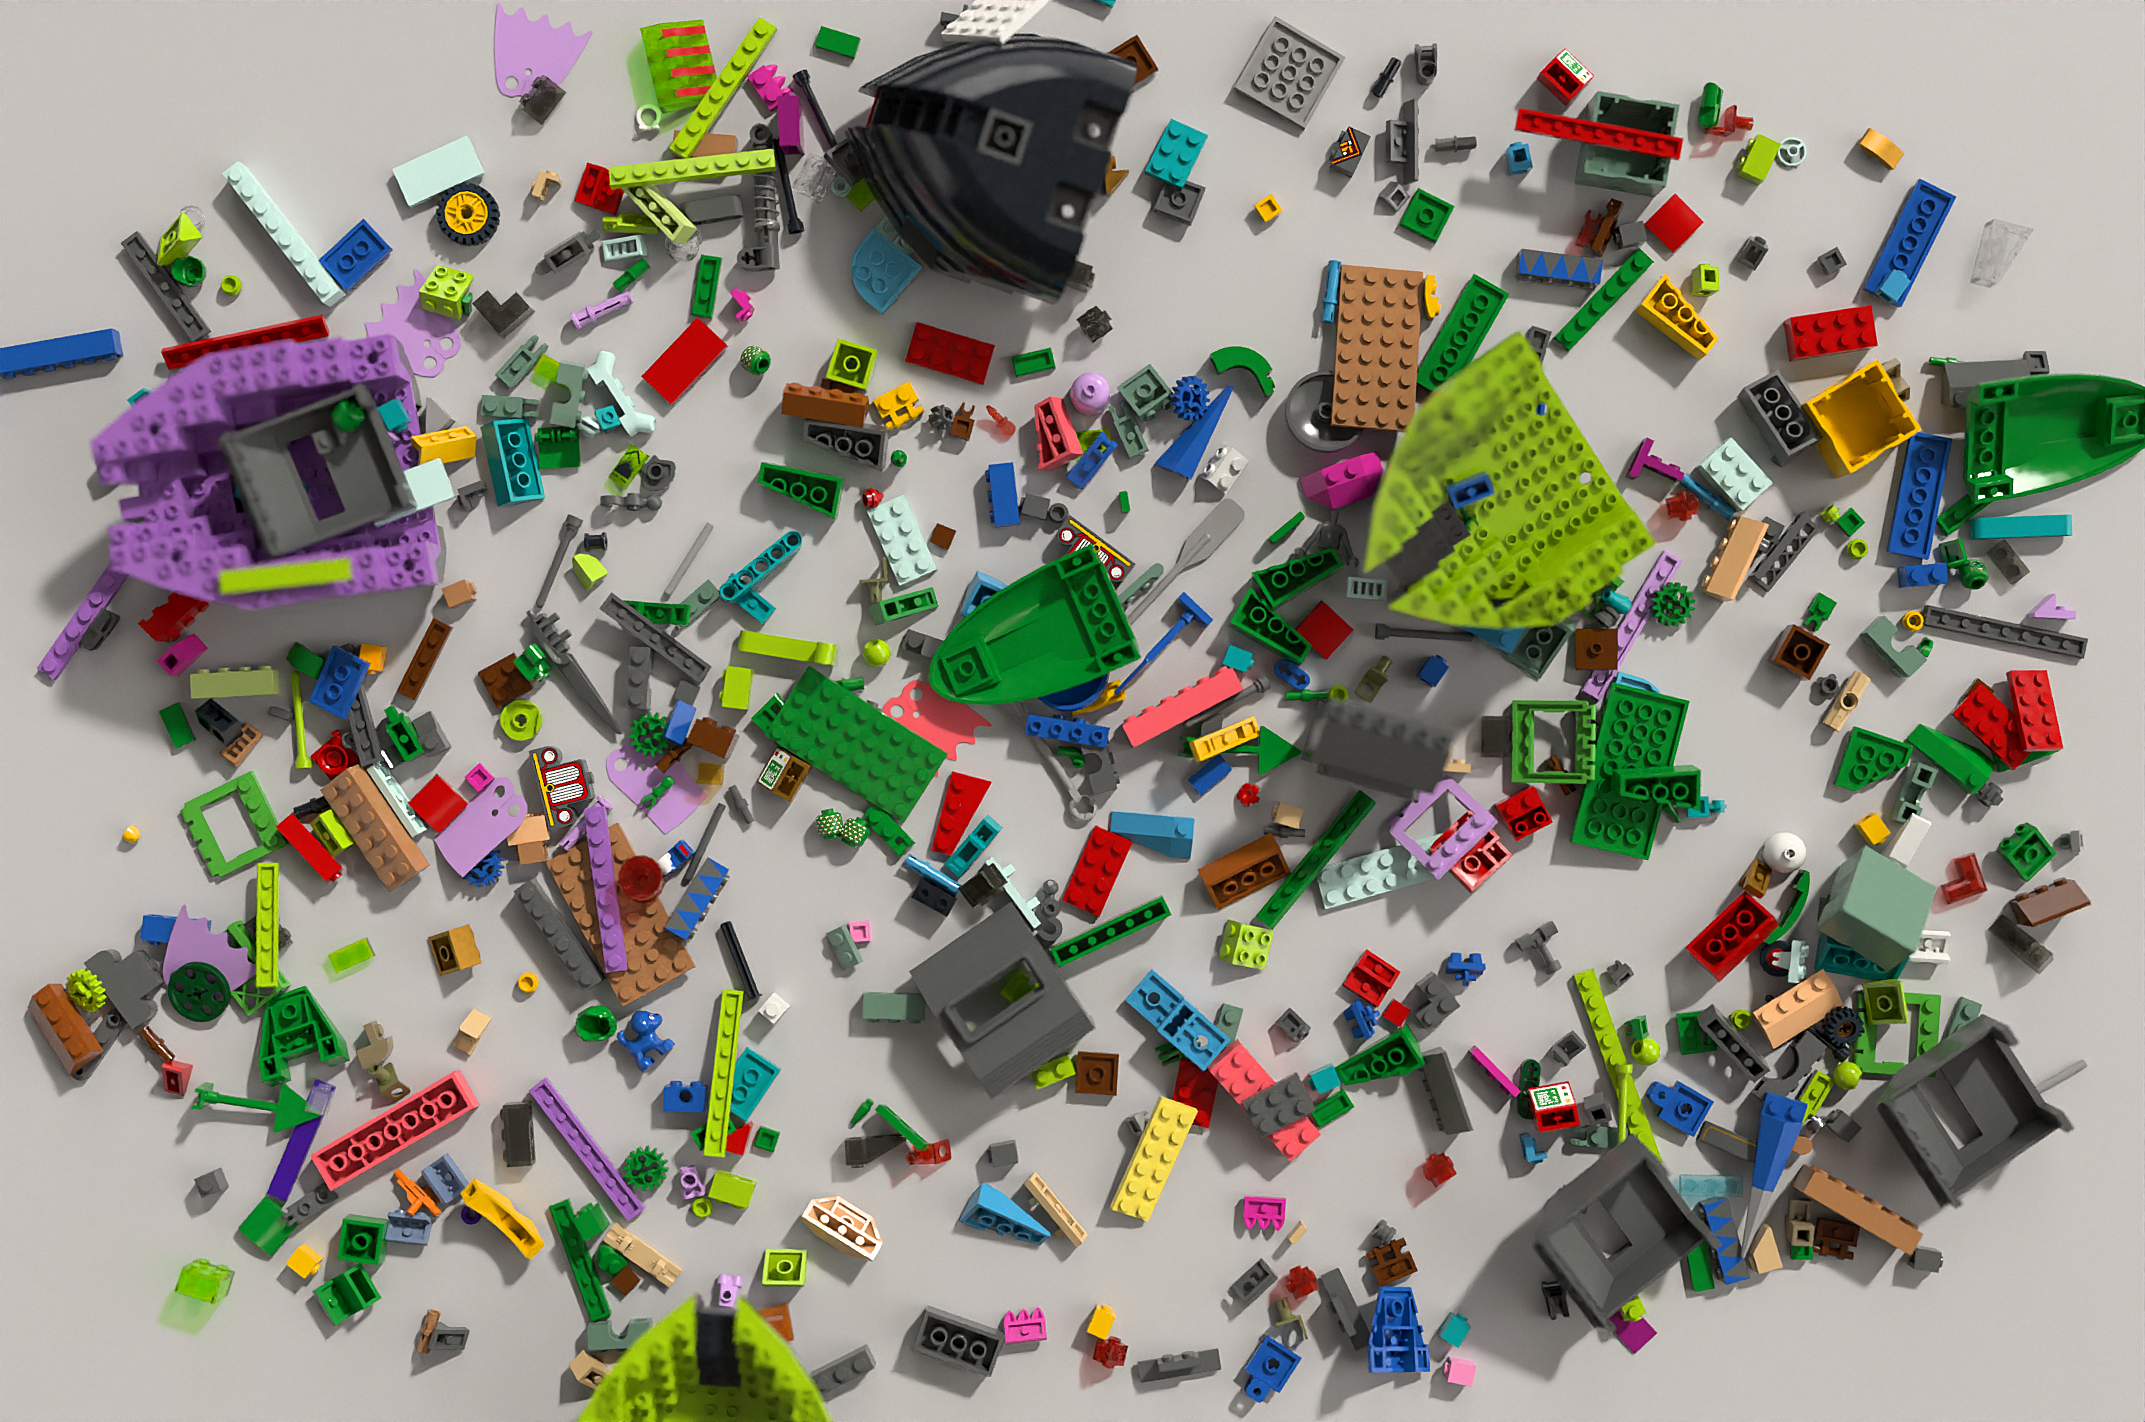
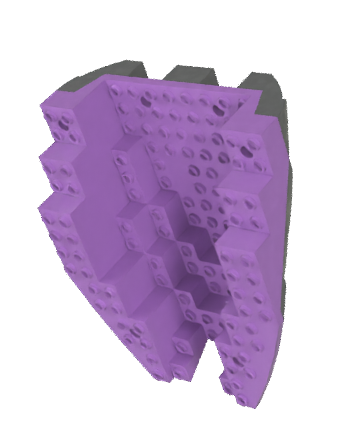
(187, 499)

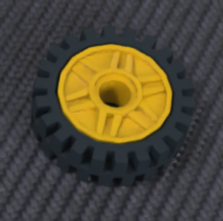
(454, 206)

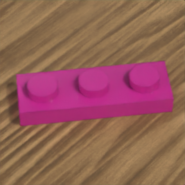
(1493, 1072)

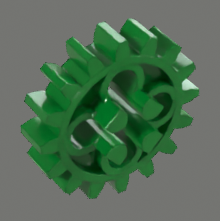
(1673, 613)
(639, 730)
(635, 1163)

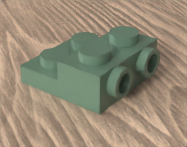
(1146, 393)

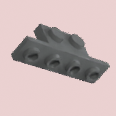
(1403, 141)
(1345, 1306)
(1179, 1365)

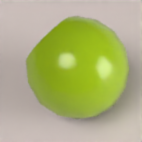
(876, 653)
(1645, 1051)
(1847, 1075)

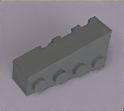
(864, 444)

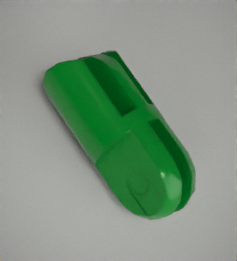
(1710, 106)
(1170, 1052)

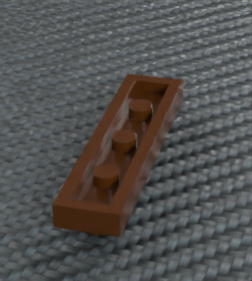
(424, 659)

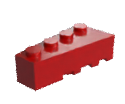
(173, 616)

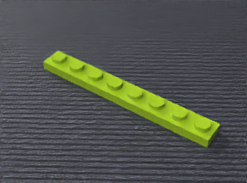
(723, 88)
(692, 169)
(723, 1073)

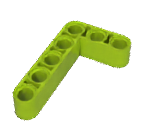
(788, 648)

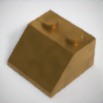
(454, 950)

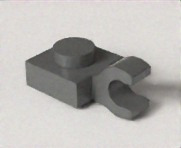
(1771, 535)

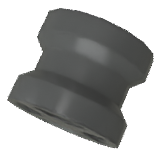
(1606, 616)
(1383, 1232)

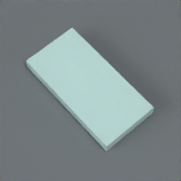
(438, 171)
(429, 487)
(902, 540)

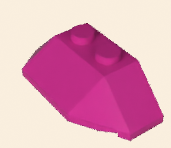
(1344, 481)

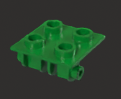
(558, 447)

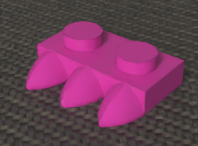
(768, 87)
(1264, 1209)
(1025, 1328)

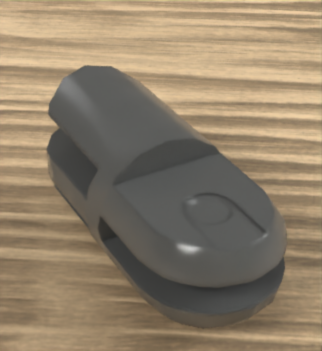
(99, 629)

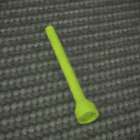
(302, 760)
(1623, 1071)

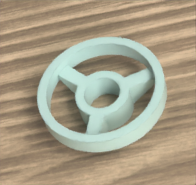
(1786, 148)

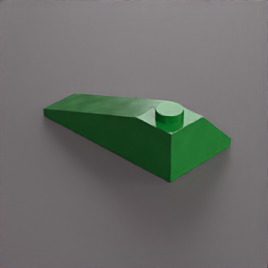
(1957, 760)
(1388, 1057)

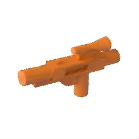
(417, 1196)

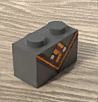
(1349, 152)

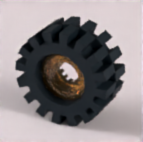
(1837, 1020)

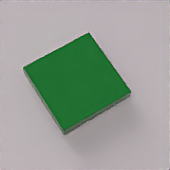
(1427, 215)

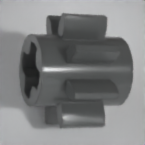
(941, 417)
(1990, 795)

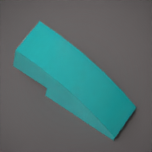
(973, 846)

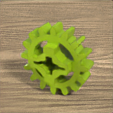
(86, 990)

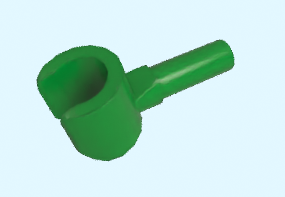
(1468, 518)

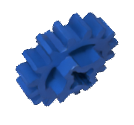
(1190, 398)
(484, 872)

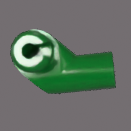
(1074, 755)

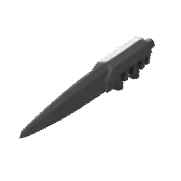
(567, 664)

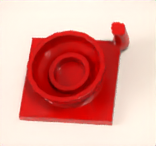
(333, 757)

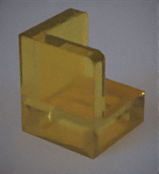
(711, 774)

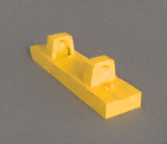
(1224, 738)

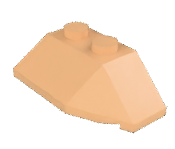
(843, 1227)

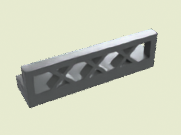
(1773, 554)

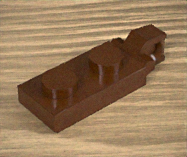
(1607, 227)

